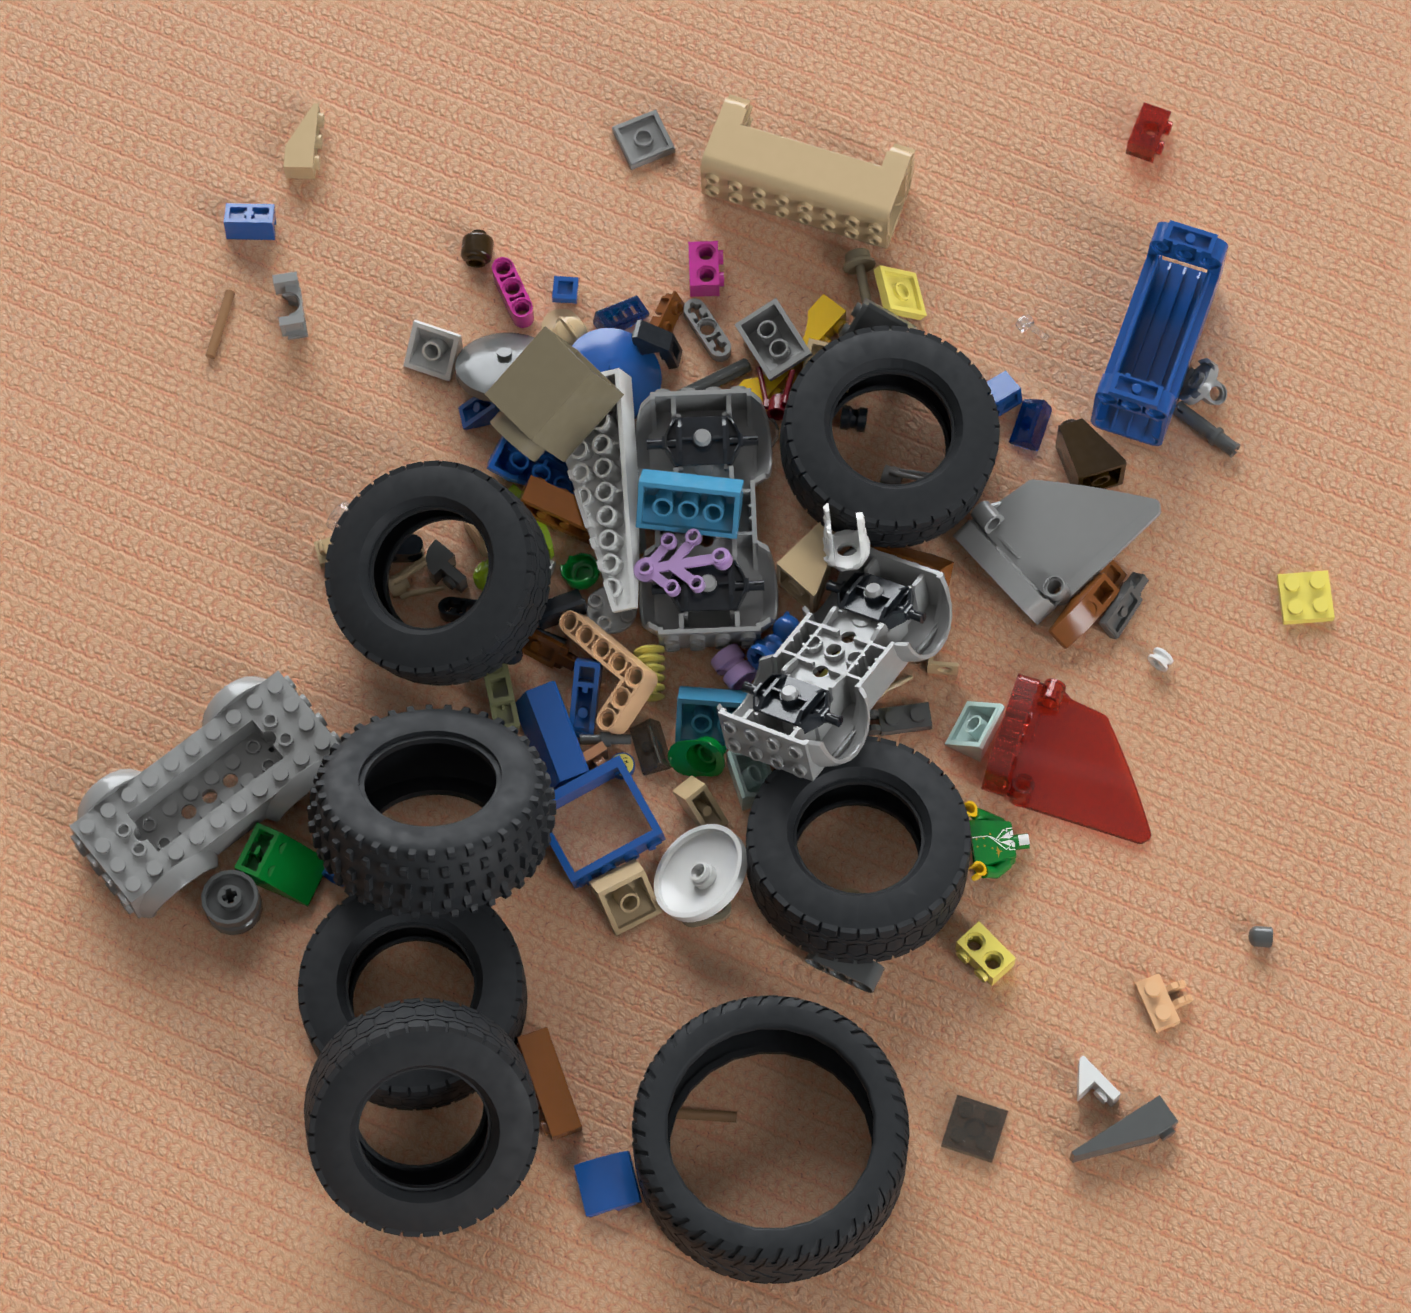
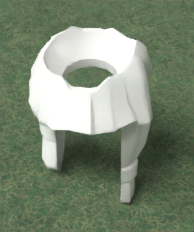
(835, 542)

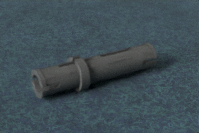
(1214, 435)

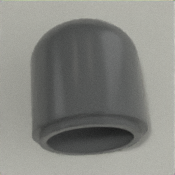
(1261, 936)

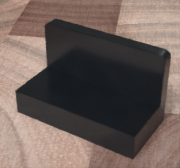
(558, 605)

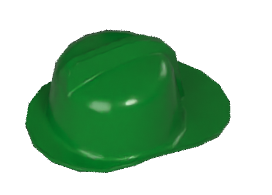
(697, 757)

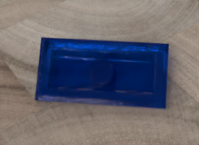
(1031, 424)

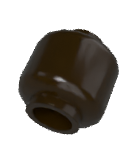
(477, 248)

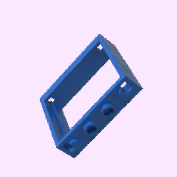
(627, 852)

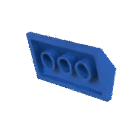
(551, 733)

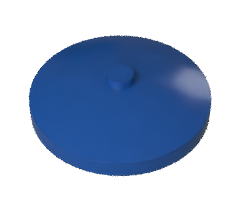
(615, 349)

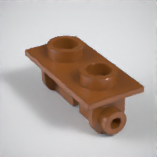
(670, 309)

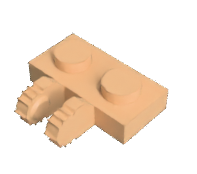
(1158, 1002)

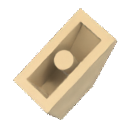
(699, 802)

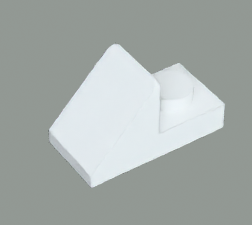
(1091, 1077)

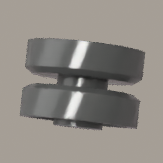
(232, 917)

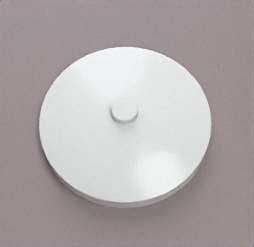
(700, 873)

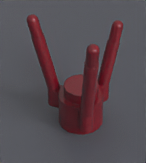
(777, 403)

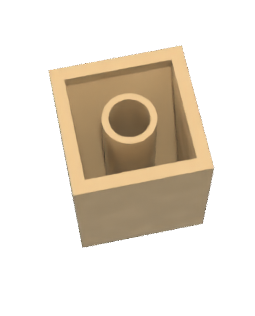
(804, 571)

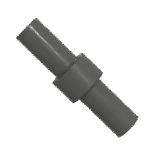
(607, 738)

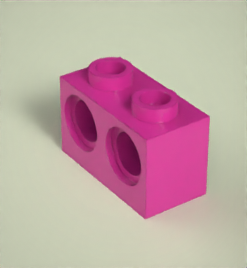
(705, 268)

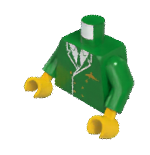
(992, 843)

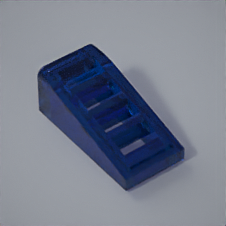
(604, 317)

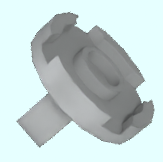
(1200, 382)

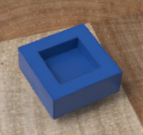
(565, 289)

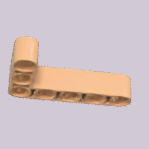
(614, 661)

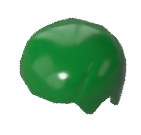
(580, 571)

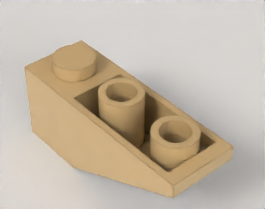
(302, 148)

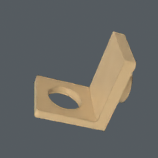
(934, 667)

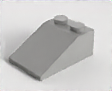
(773, 339)

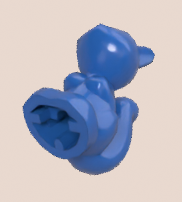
(771, 643)

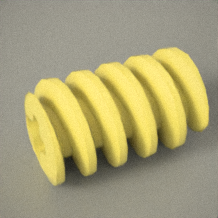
(650, 656)

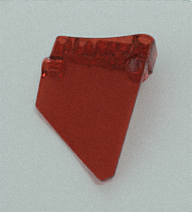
(1064, 762)

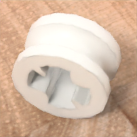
(1160, 659)

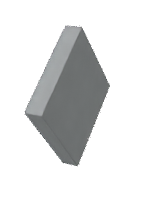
(643, 139)

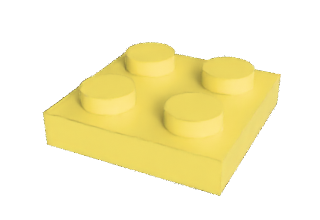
(900, 292)
(1305, 597)

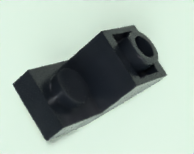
(655, 339)

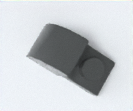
(441, 565)

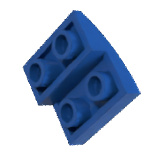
(607, 1183)

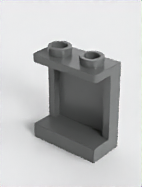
(871, 314)

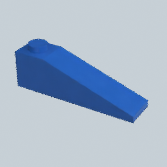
(517, 468)

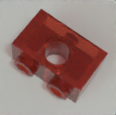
(1149, 120)

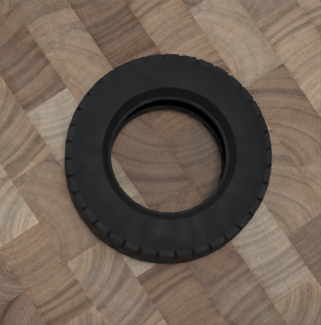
(909, 365)
(378, 527)
(860, 923)
(358, 933)
(438, 1193)

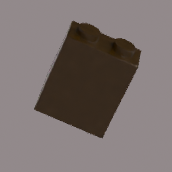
(1088, 456)

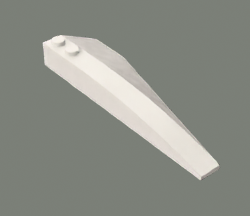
(607, 495)

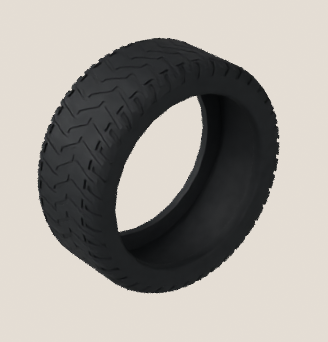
(770, 1027)

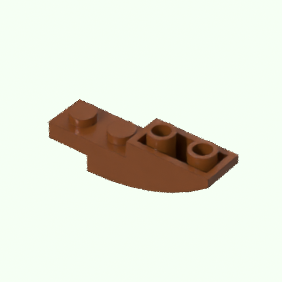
(1088, 605)

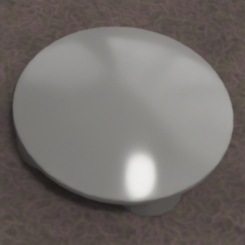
(601, 613)

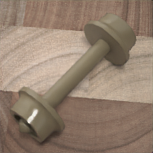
(859, 262)

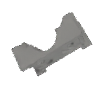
(295, 324)

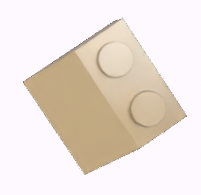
(625, 896)

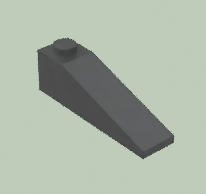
(1137, 1129)

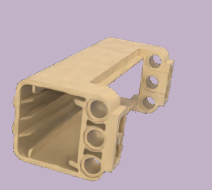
(803, 179)

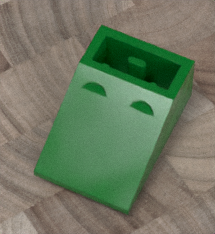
(281, 864)

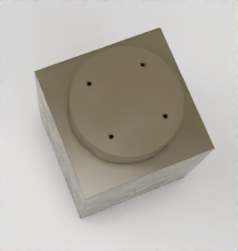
(550, 398)

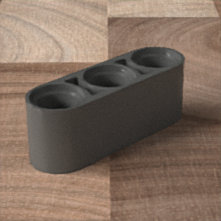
(861, 976)

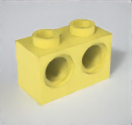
(990, 950)

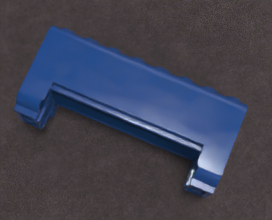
(1159, 333)

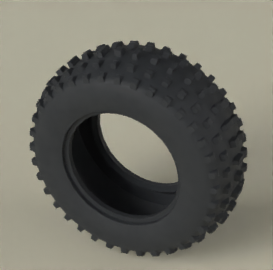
(440, 865)

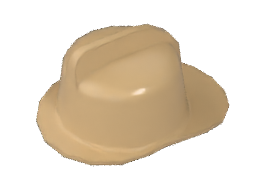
(565, 325)

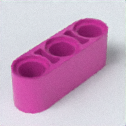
(510, 282)

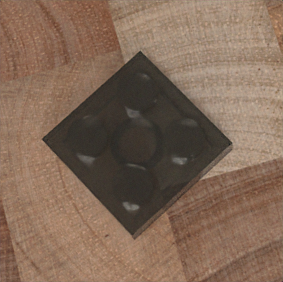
(974, 1128)

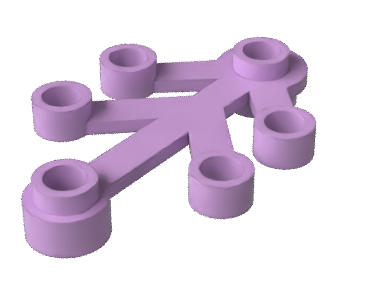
(678, 563)

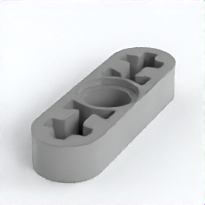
(707, 340)

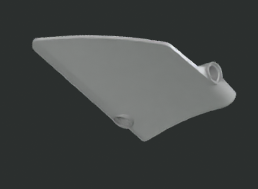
(1052, 539)

